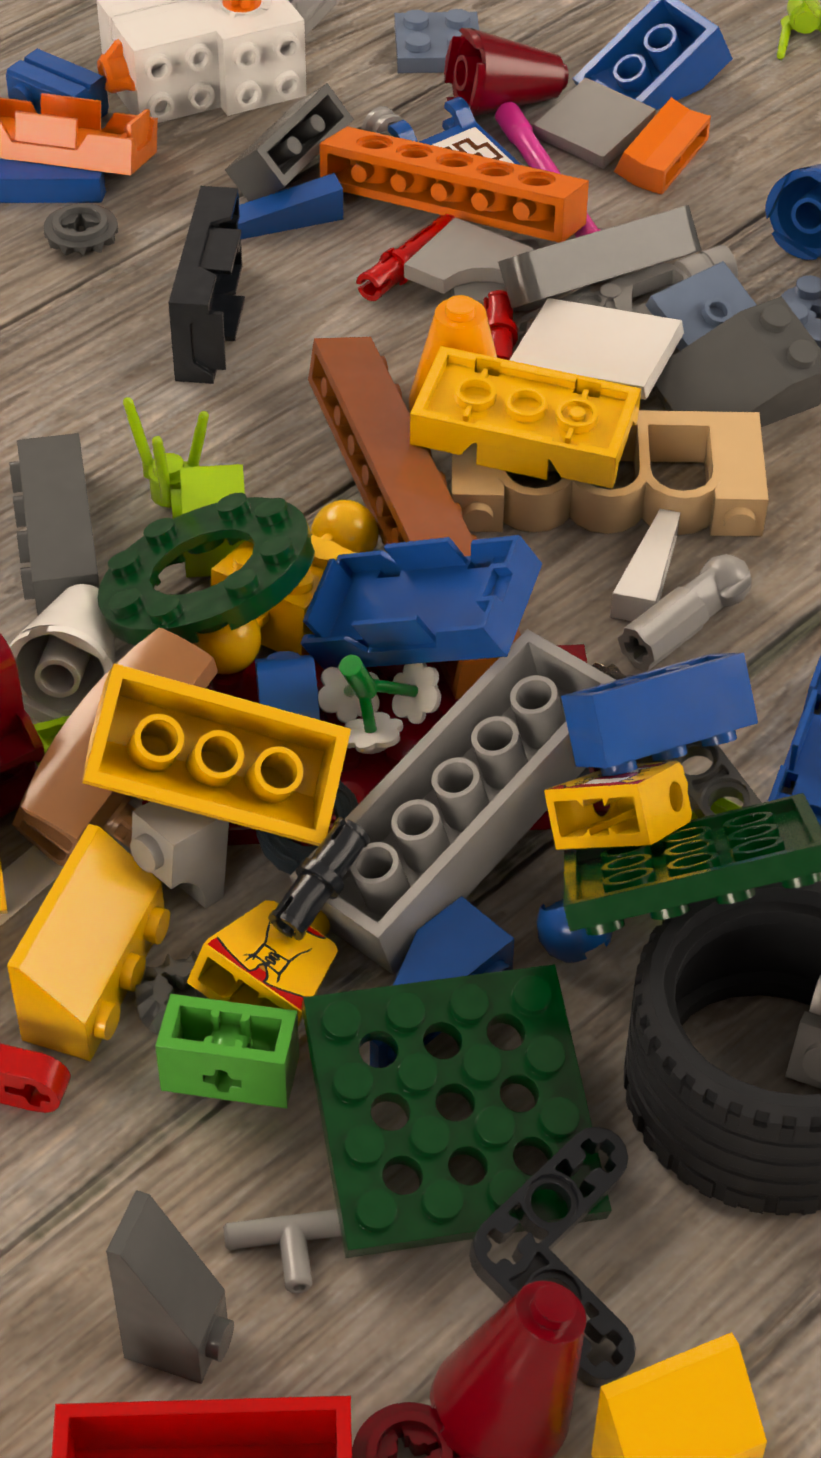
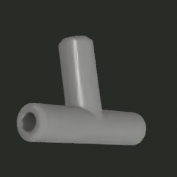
(292, 1235)

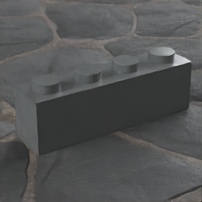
(55, 516)

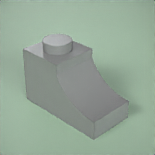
(181, 849)

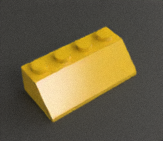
(215, 755)

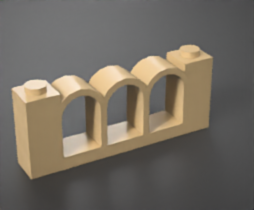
(730, 501)

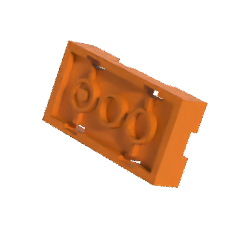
(72, 136)

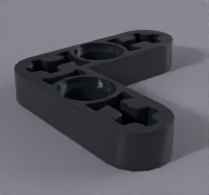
(539, 1263)

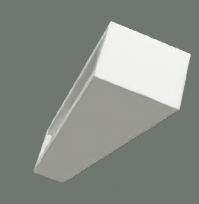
(647, 571)

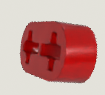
(31, 1079)

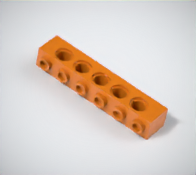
(456, 184)

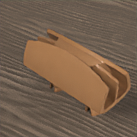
(56, 801)

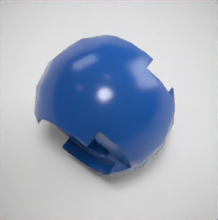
(559, 941)

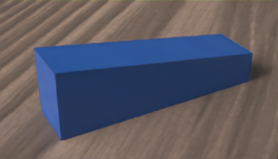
(49, 183)
(293, 208)

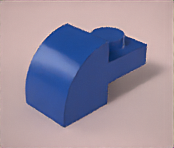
(288, 683)

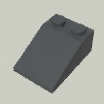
(747, 364)

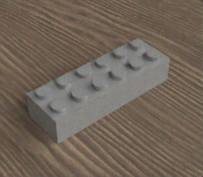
(460, 799)

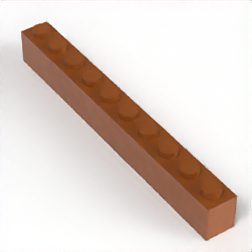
(390, 473)

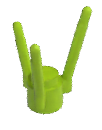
(803, 17)
(165, 467)

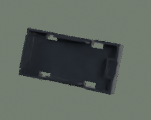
(203, 295)

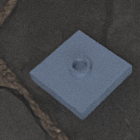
(701, 301)

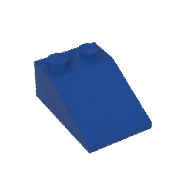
(660, 55)

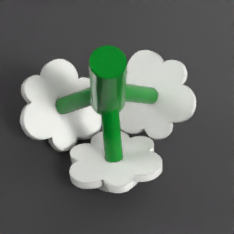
(353, 692)

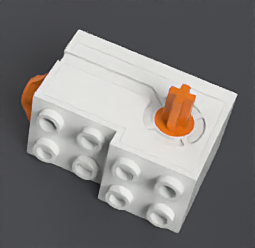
(201, 54)

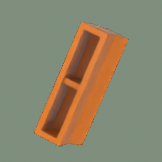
(664, 147)

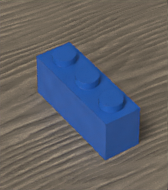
(660, 712)

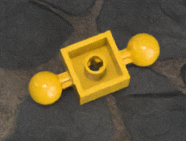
(335, 531)

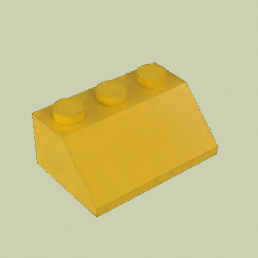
(86, 947)

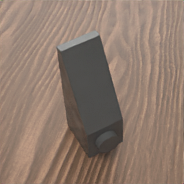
(165, 1295)

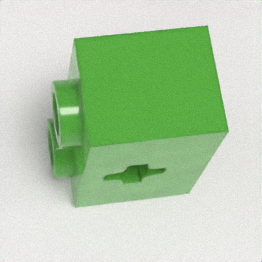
(228, 1050)

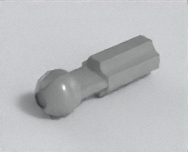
(684, 611)

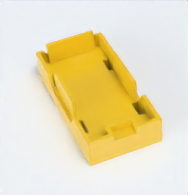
(524, 417)

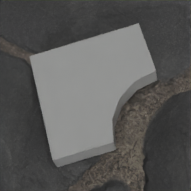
(461, 256)

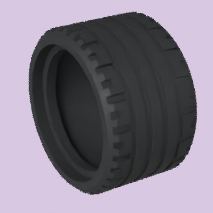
(703, 1124)

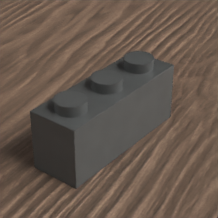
(289, 144)

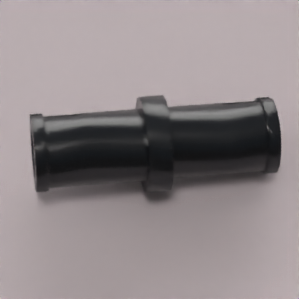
(319, 878)

